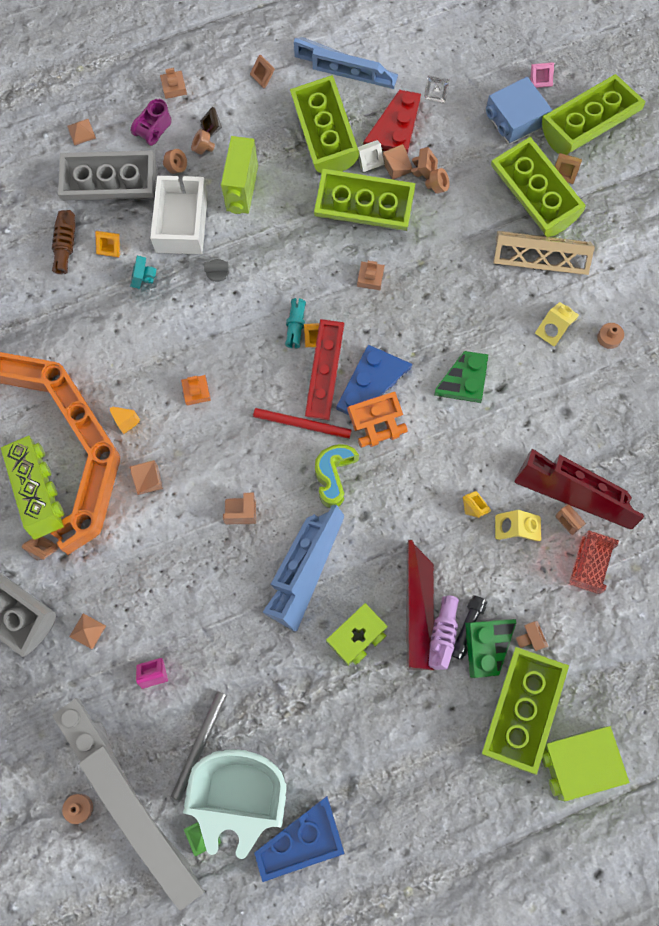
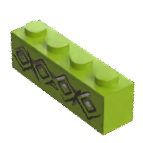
(32, 488)

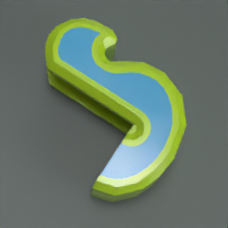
(327, 473)

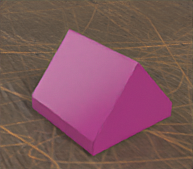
(151, 673)

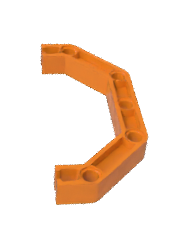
(98, 474)

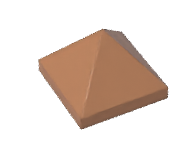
(262, 71)
(81, 131)
(40, 548)
(87, 631)

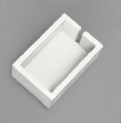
(179, 217)

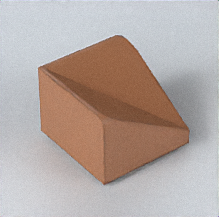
(397, 162)
(146, 477)

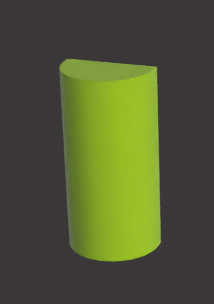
(590, 114)
(325, 125)
(539, 187)
(364, 199)
(525, 711)

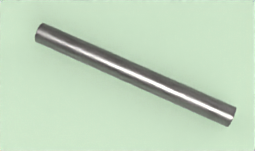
(199, 745)

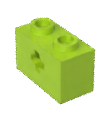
(342, 639)

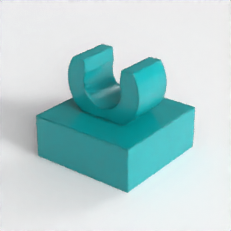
(142, 273)

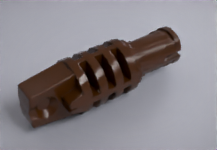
(63, 240)

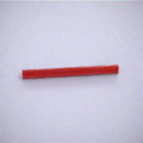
(302, 423)

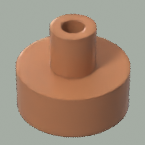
(202, 142)
(175, 161)
(438, 181)
(610, 335)
(83, 807)

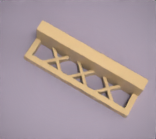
(549, 244)

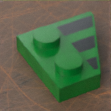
(465, 378)
(488, 646)

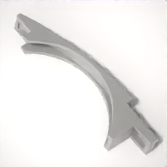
(103, 771)

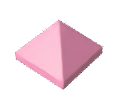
(542, 74)

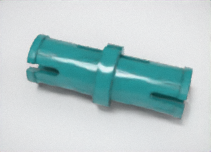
(295, 323)

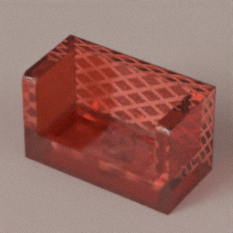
(592, 562)

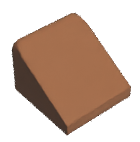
(570, 519)

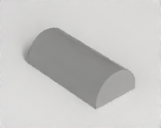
(107, 175)
(22, 618)

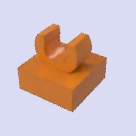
(195, 390)

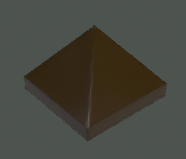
(211, 122)

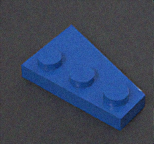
(372, 377)
(301, 844)

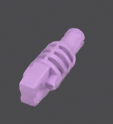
(444, 634)

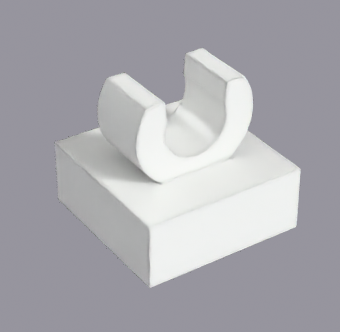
(370, 156)

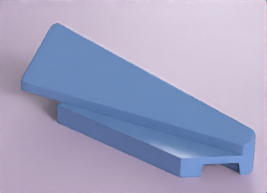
(342, 64)
(302, 568)

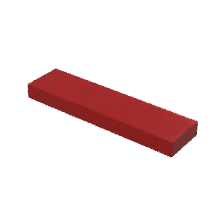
(324, 369)

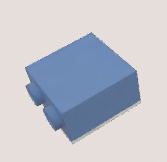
(517, 110)

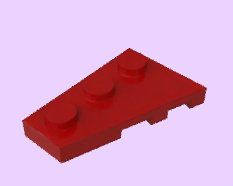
(397, 122)

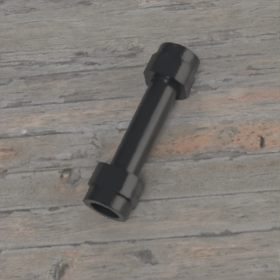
(476, 606)

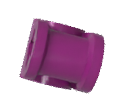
(152, 121)

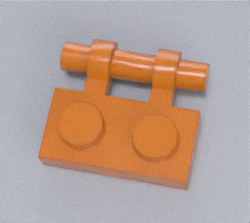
(375, 411)

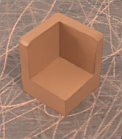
(240, 510)

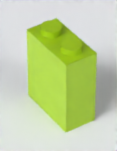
(239, 175)
(584, 764)

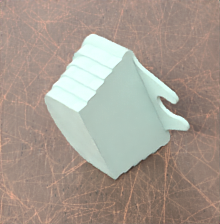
(237, 794)

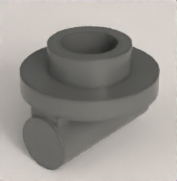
(216, 270)

